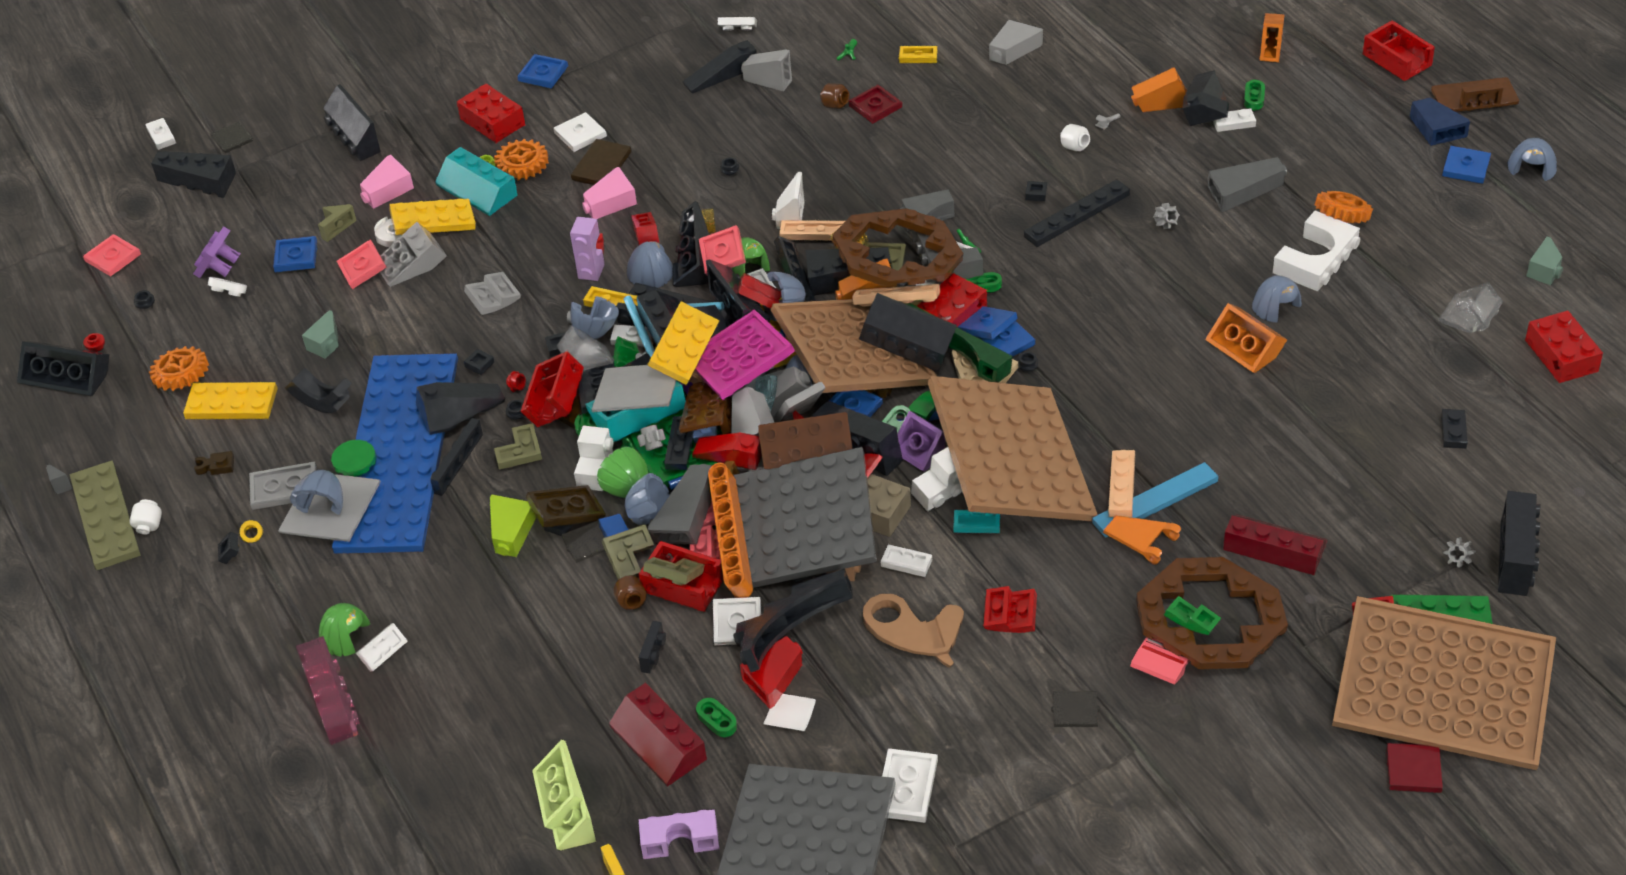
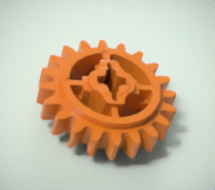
(522, 159)
(1343, 206)
(179, 368)

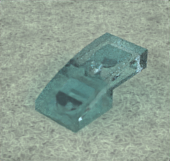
(767, 386)

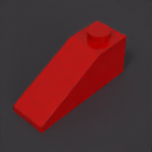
(645, 228)
(736, 447)

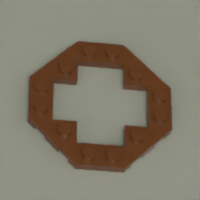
(939, 240)
(1240, 583)

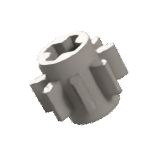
(1166, 216)
(651, 437)
(1455, 557)

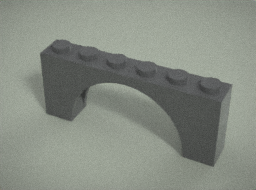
(941, 206)

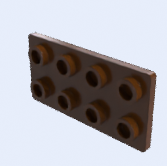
(1476, 94)
(705, 410)
(803, 439)

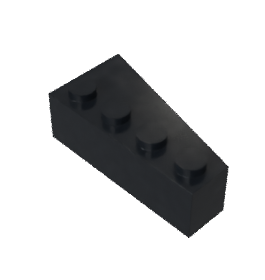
(195, 170)
(828, 268)
(871, 435)

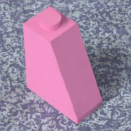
(386, 183)
(609, 195)

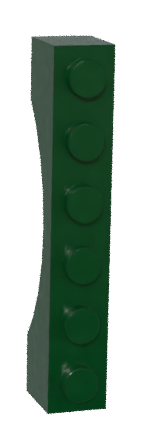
(987, 360)

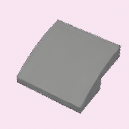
(493, 293)

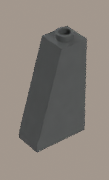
(1245, 181)
(685, 509)

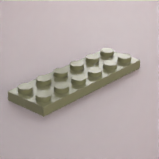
(104, 515)

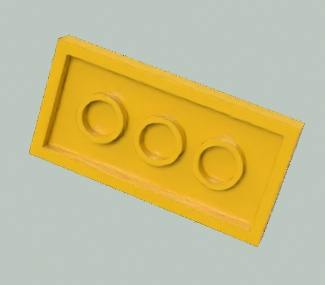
(433, 215)
(683, 343)
(230, 400)

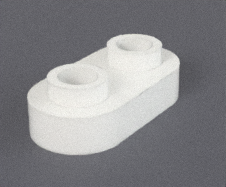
(220, 284)

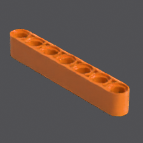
(730, 531)

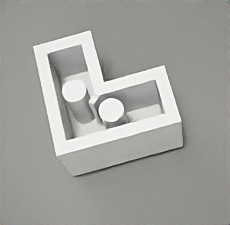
(593, 447)
(938, 483)

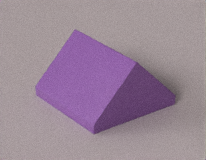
(920, 441)

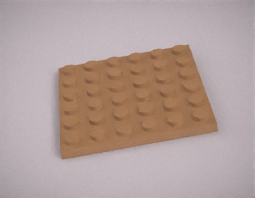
(830, 348)

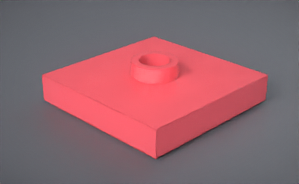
(723, 248)
(112, 255)
(361, 264)

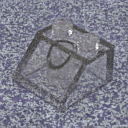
(1472, 309)
(585, 349)

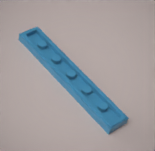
(1164, 494)

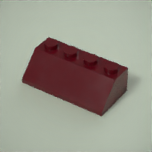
(1274, 544)
(658, 735)

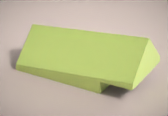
(562, 799)

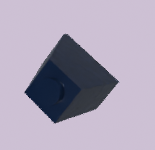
(1438, 122)

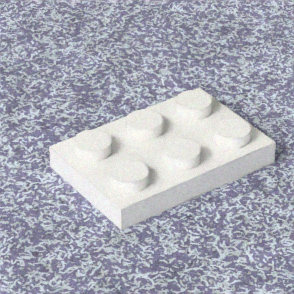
(914, 782)

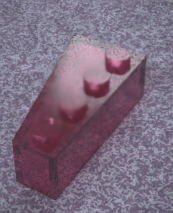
(328, 690)

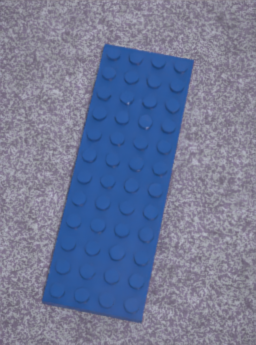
(404, 453)

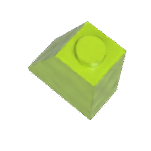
(510, 524)

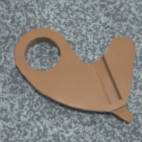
(910, 634)

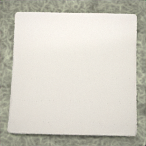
(791, 712)

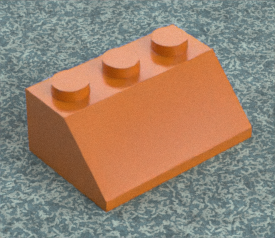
(1245, 338)

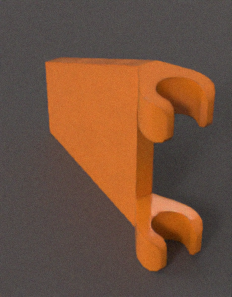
(1140, 534)

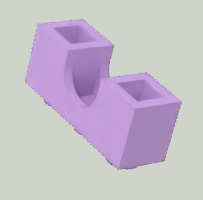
(588, 259)
(697, 826)

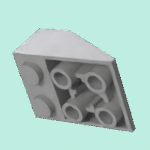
(411, 255)

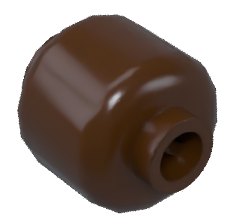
(834, 95)
(630, 592)

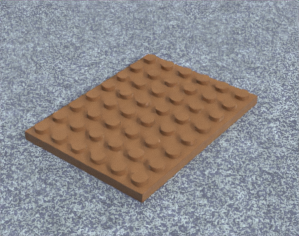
(1011, 449)
(1446, 682)

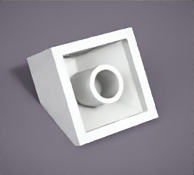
(791, 202)

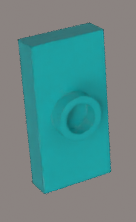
(976, 522)

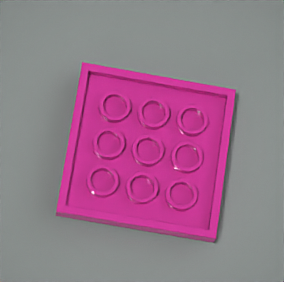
(741, 354)

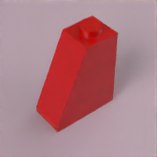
(776, 671)

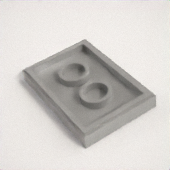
(800, 402)
(275, 485)

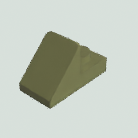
(336, 220)

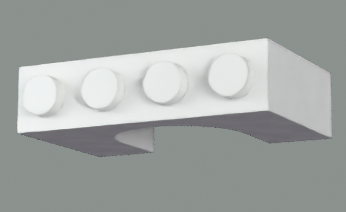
(1315, 270)

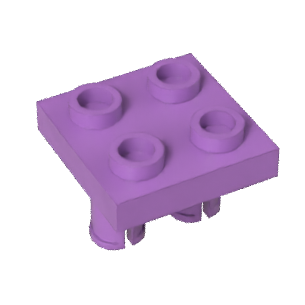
(212, 249)

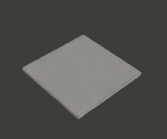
(633, 389)
(324, 523)

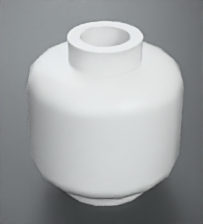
(1075, 137)
(145, 516)

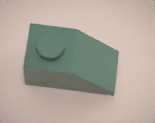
(1545, 263)
(322, 336)

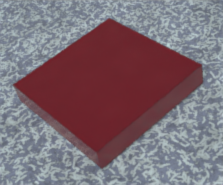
(875, 104)
(1414, 768)

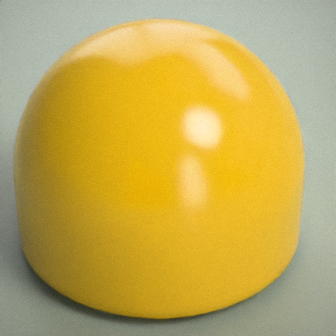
(250, 524)

